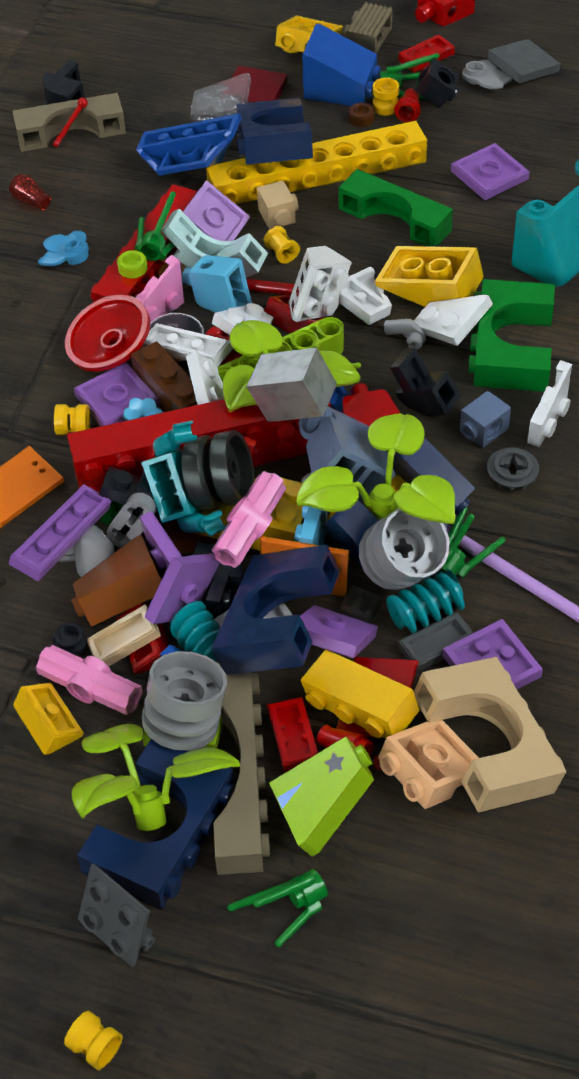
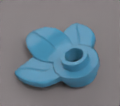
(65, 248)

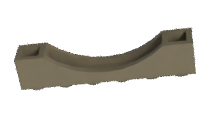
(238, 828)

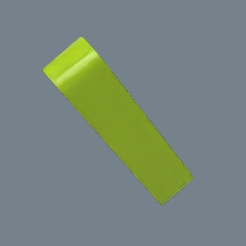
(326, 332)

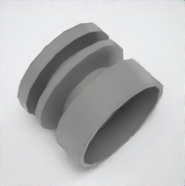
(403, 550)
(184, 700)

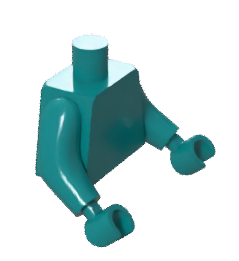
(168, 484)

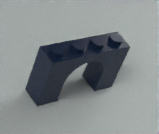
(273, 131)
(349, 525)
(260, 644)
(155, 868)

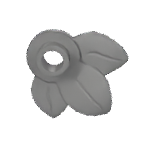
(485, 74)

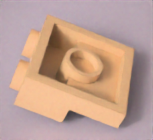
(427, 761)

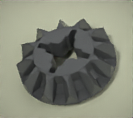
(524, 462)

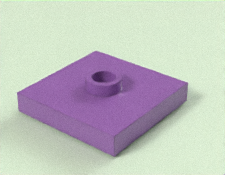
(489, 171)
(111, 393)
(158, 541)
(181, 584)
(337, 631)

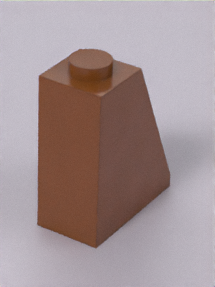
(117, 583)

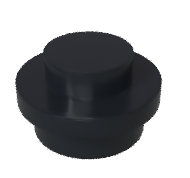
(70, 638)

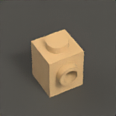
(277, 204)

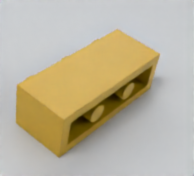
(359, 695)

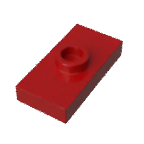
(428, 47)
(292, 732)

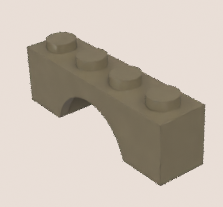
(40, 124)

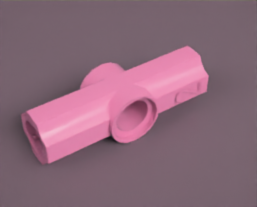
(249, 519)
(89, 679)

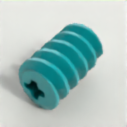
(425, 601)
(195, 629)

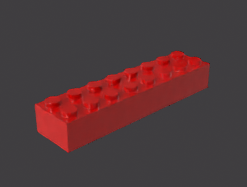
(131, 441)

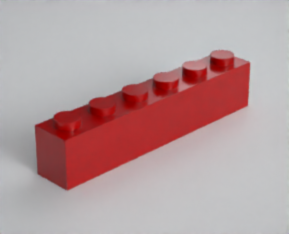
(112, 281)

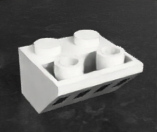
(318, 284)

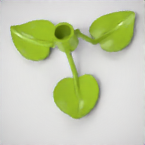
(259, 337)
(425, 498)
(146, 800)

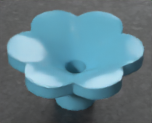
(140, 408)

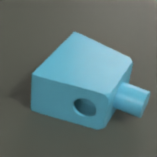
(218, 283)

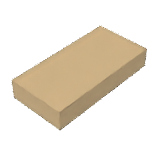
(123, 637)

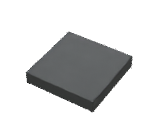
(523, 61)

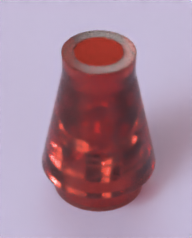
(28, 191)

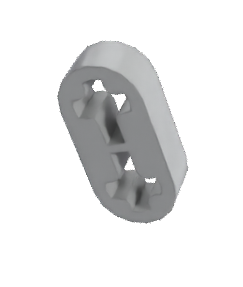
(126, 516)

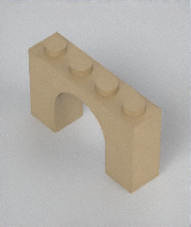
(488, 692)

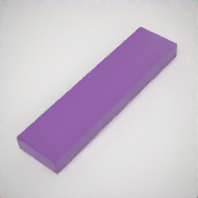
(59, 533)

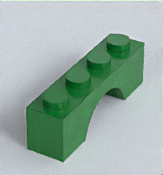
(369, 195)

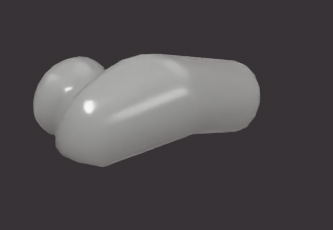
(412, 332)

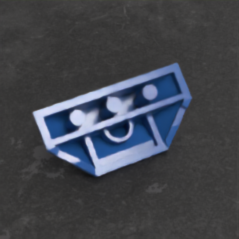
(188, 145)

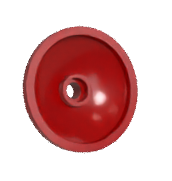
(107, 333)

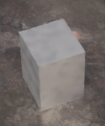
(292, 385)

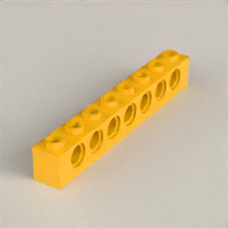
(331, 162)

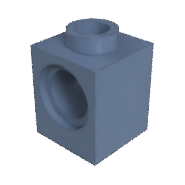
(485, 419)

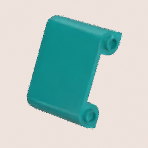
(548, 239)

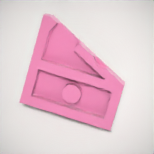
(165, 293)

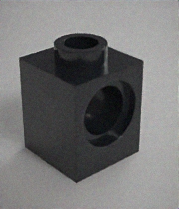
(437, 83)

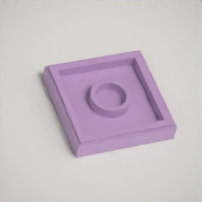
(216, 214)

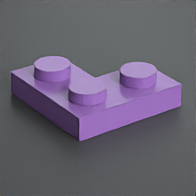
(499, 642)

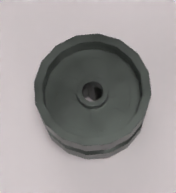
(217, 469)

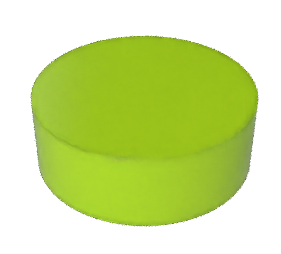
(132, 264)

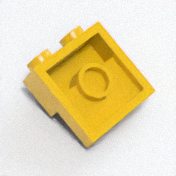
(295, 33)

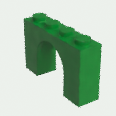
(502, 363)

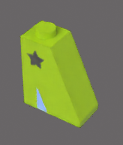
(323, 792)

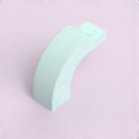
(194, 244)

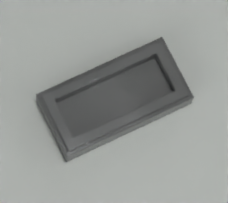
(429, 642)

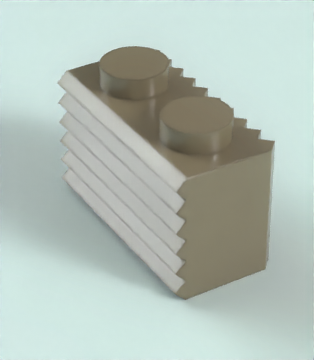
(370, 26)

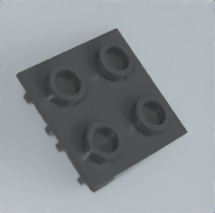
(115, 916)

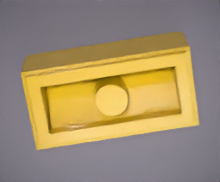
(46, 717)

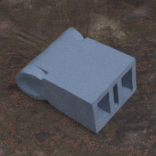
(344, 443)

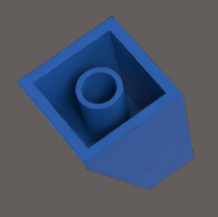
(337, 69)

